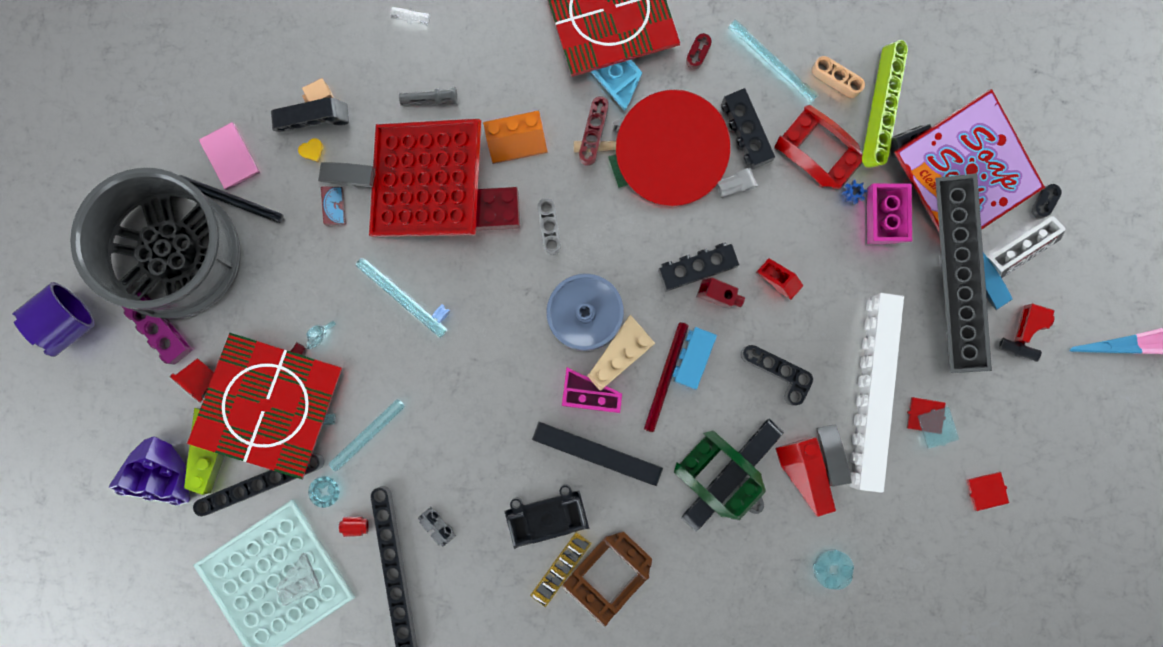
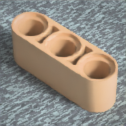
(847, 76)

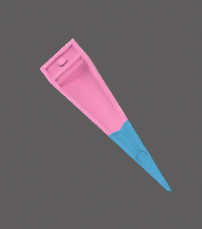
(1145, 343)

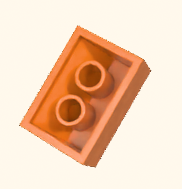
(515, 137)

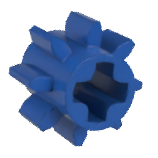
(850, 188)

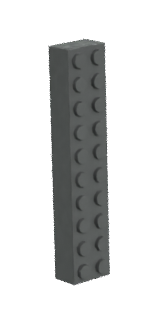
(963, 273)

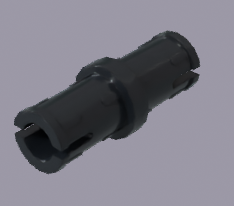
(1020, 349)

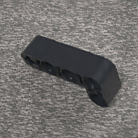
(309, 114)
(775, 370)

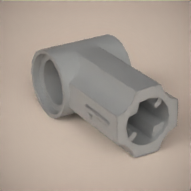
(741, 181)

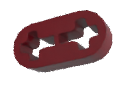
(695, 49)

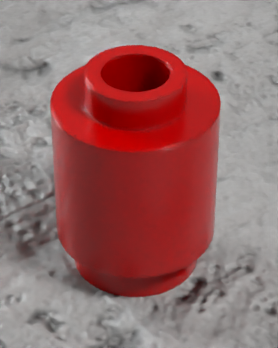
(353, 526)

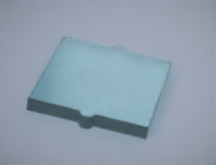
(938, 427)

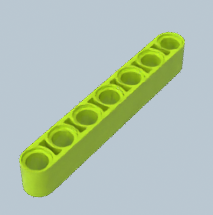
(885, 104)

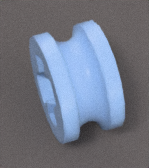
(440, 314)

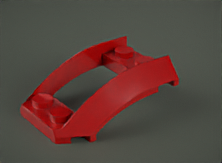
(797, 134)

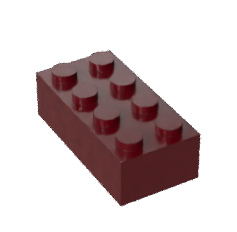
(498, 209)

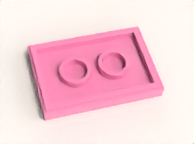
(229, 156)

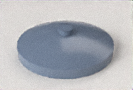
(585, 312)

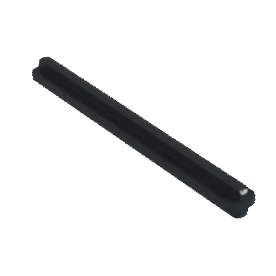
(237, 201)

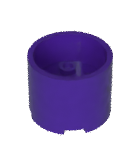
(53, 319)

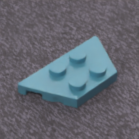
(619, 81)

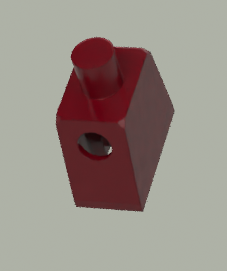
(714, 291)

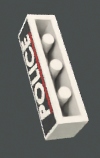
(1027, 246)

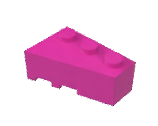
(583, 393)

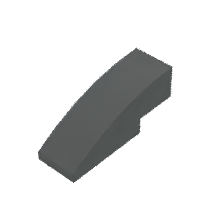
(347, 174)
(833, 455)

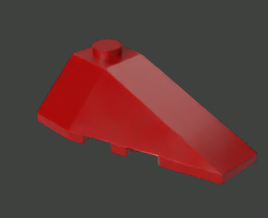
(807, 470)

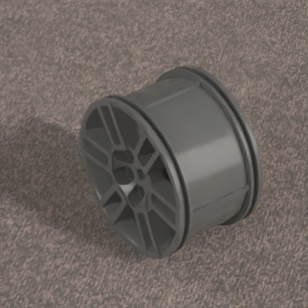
(100, 221)

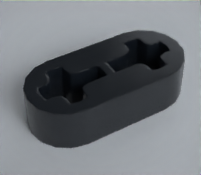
(1049, 203)

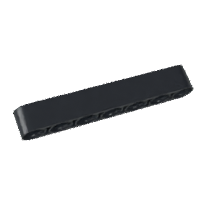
(597, 453)
(732, 474)
(250, 489)

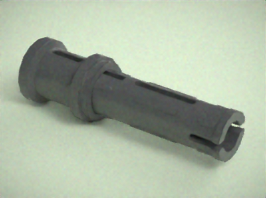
(437, 96)

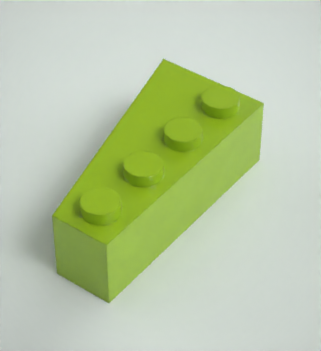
(201, 467)

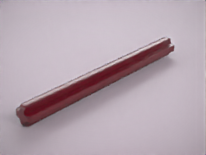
(666, 377)

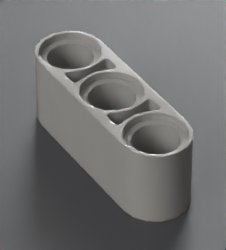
(549, 217)

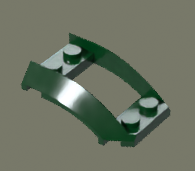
(701, 456)

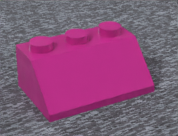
(889, 213)

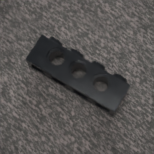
(741, 100)
(723, 251)

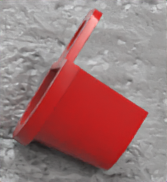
(194, 379)

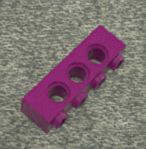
(178, 346)

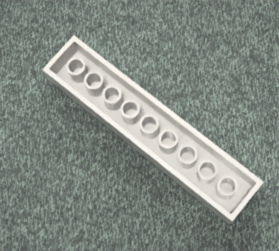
(876, 392)

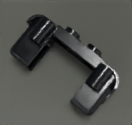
(546, 518)

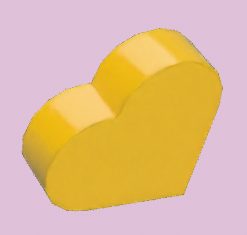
(311, 150)

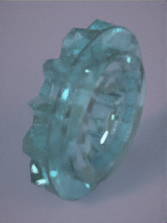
(315, 493)

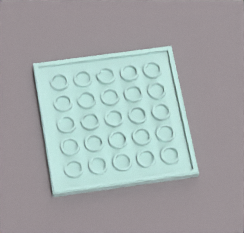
(250, 567)

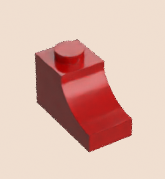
(780, 278)
(1033, 319)

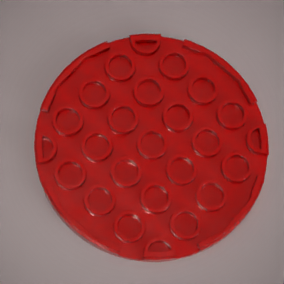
(673, 147)

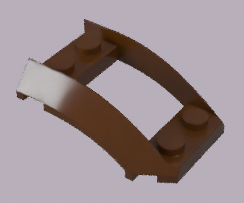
(589, 597)

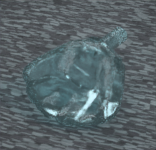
(316, 334)

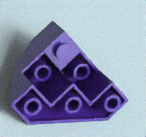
(153, 473)

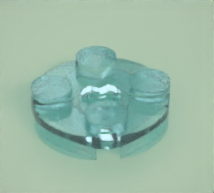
(822, 567)

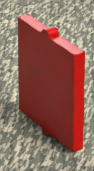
(918, 407)
(988, 491)

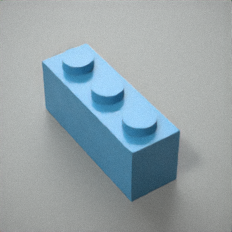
(694, 358)

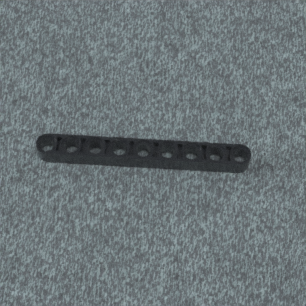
(397, 563)

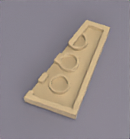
(621, 353)

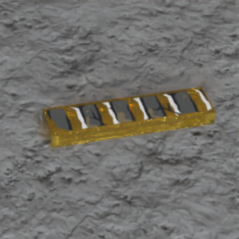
(560, 569)

